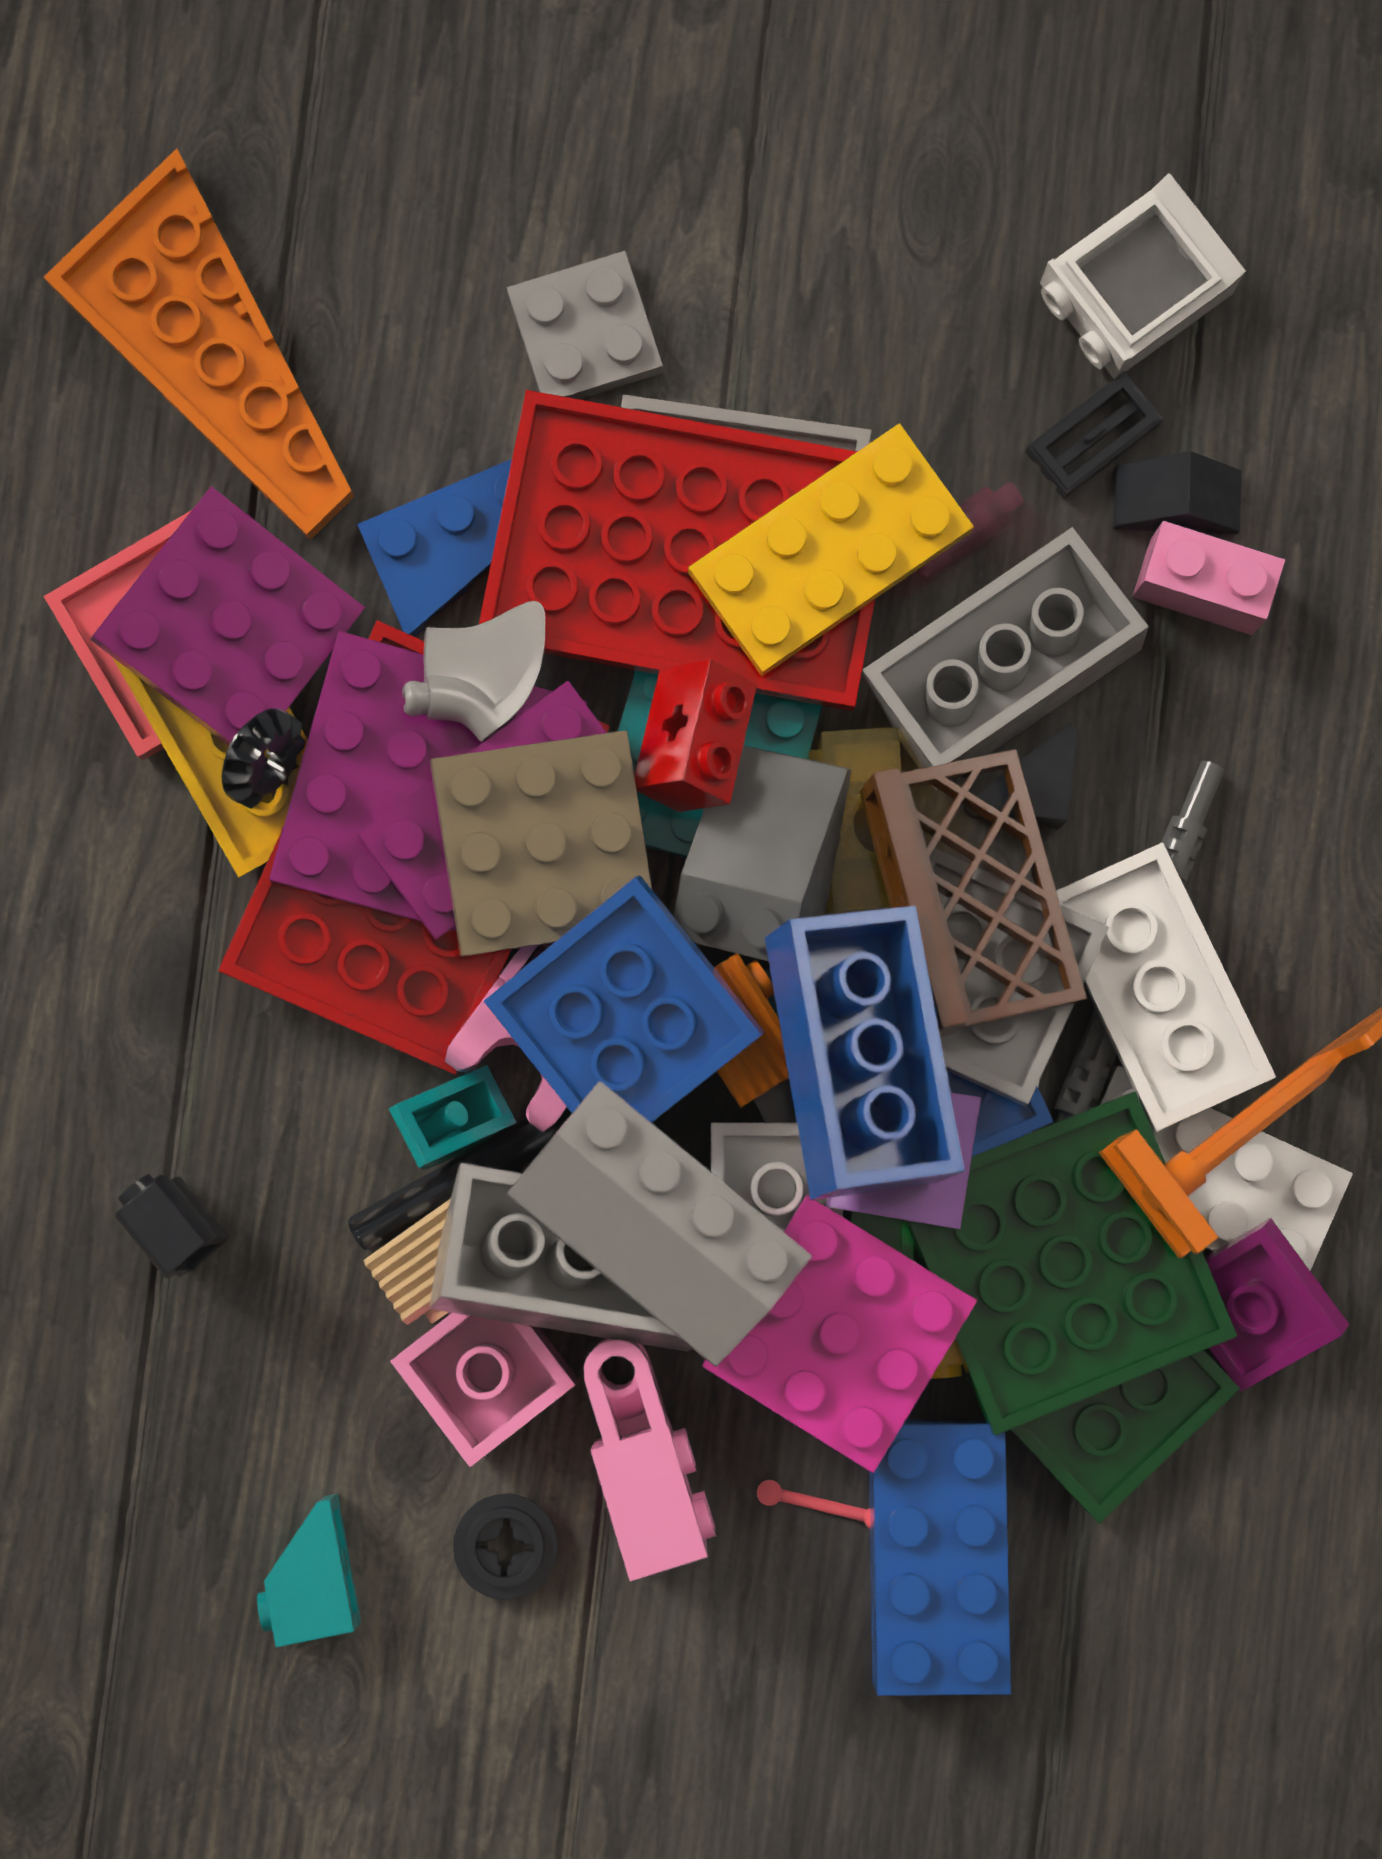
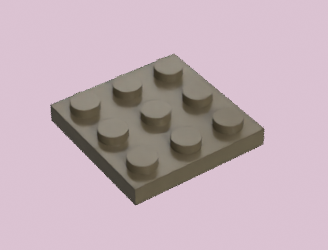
(537, 837)

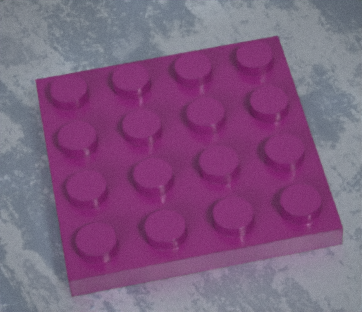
(358, 767)

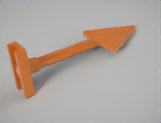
(1164, 1188)

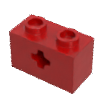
(694, 736)

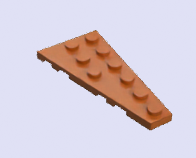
(184, 318)

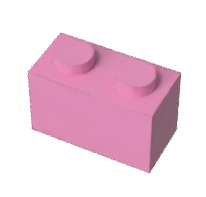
(1208, 578)

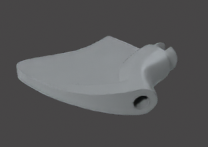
(480, 671)

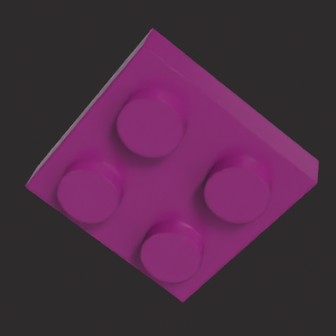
(1271, 1304)

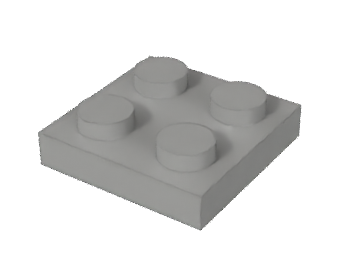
(585, 328)

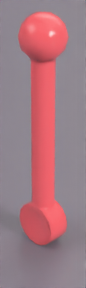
(771, 1493)

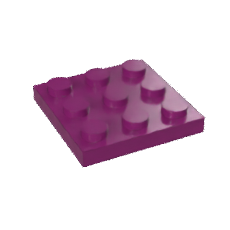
(226, 619)

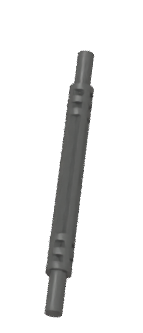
(1096, 1053)

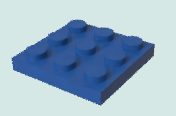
(625, 1006)

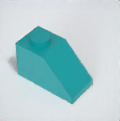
(452, 1118)
(312, 1583)

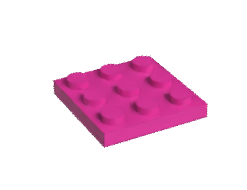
(848, 1337)

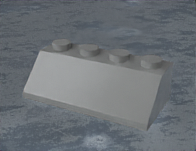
(1006, 655)
(659, 1225)
(515, 1270)

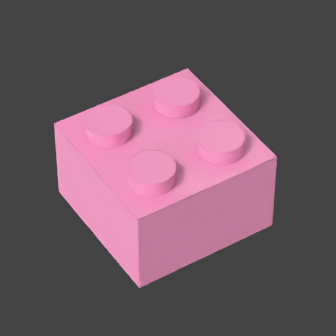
(483, 1379)

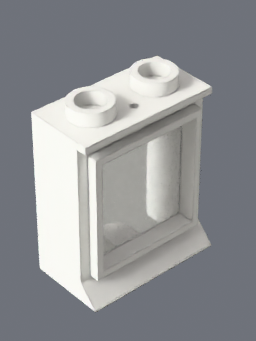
(1141, 278)

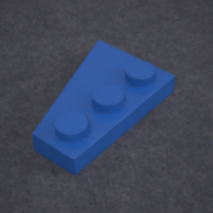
(437, 545)

